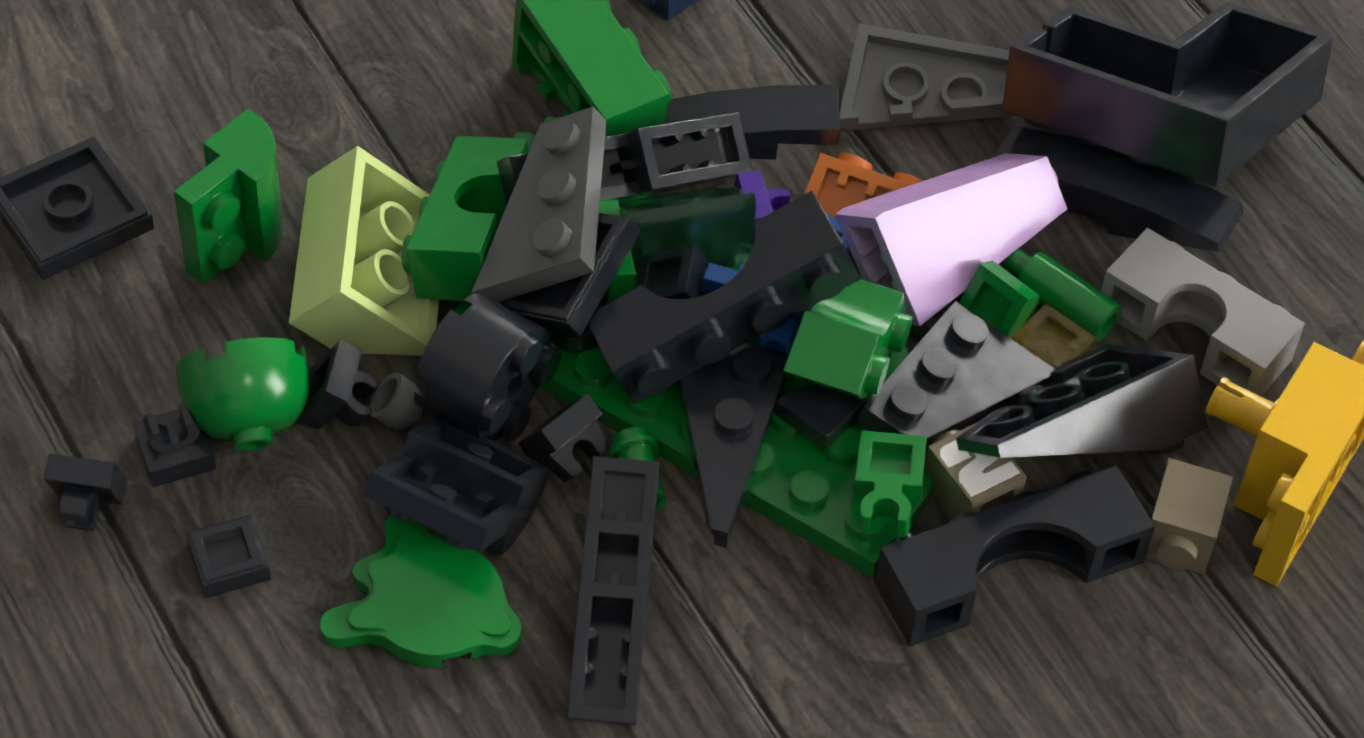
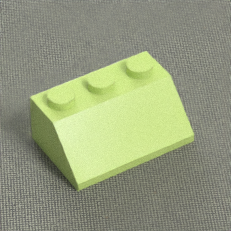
(351, 260)

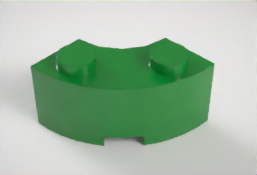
(848, 339)

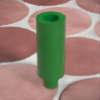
(1066, 292)

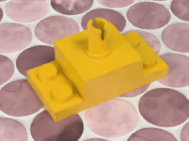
(1298, 449)

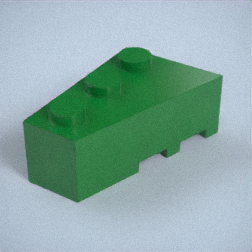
(588, 62)

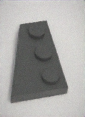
(920, 80)
(552, 212)

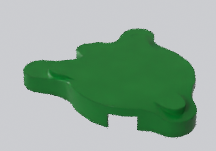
(425, 602)

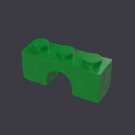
(459, 218)

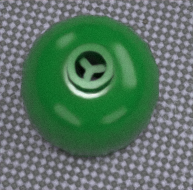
(246, 392)

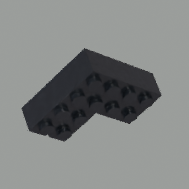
(1167, 103)

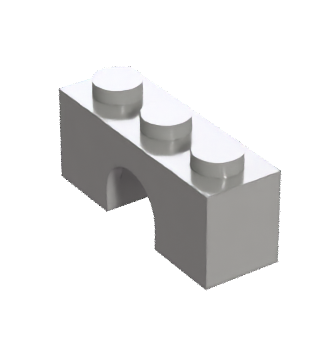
(1167, 285)

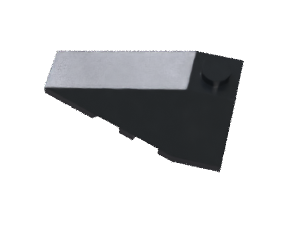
(1099, 404)

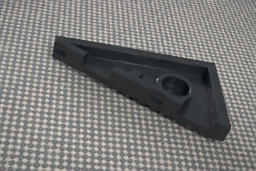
(727, 424)

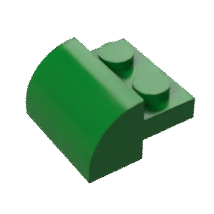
(232, 200)

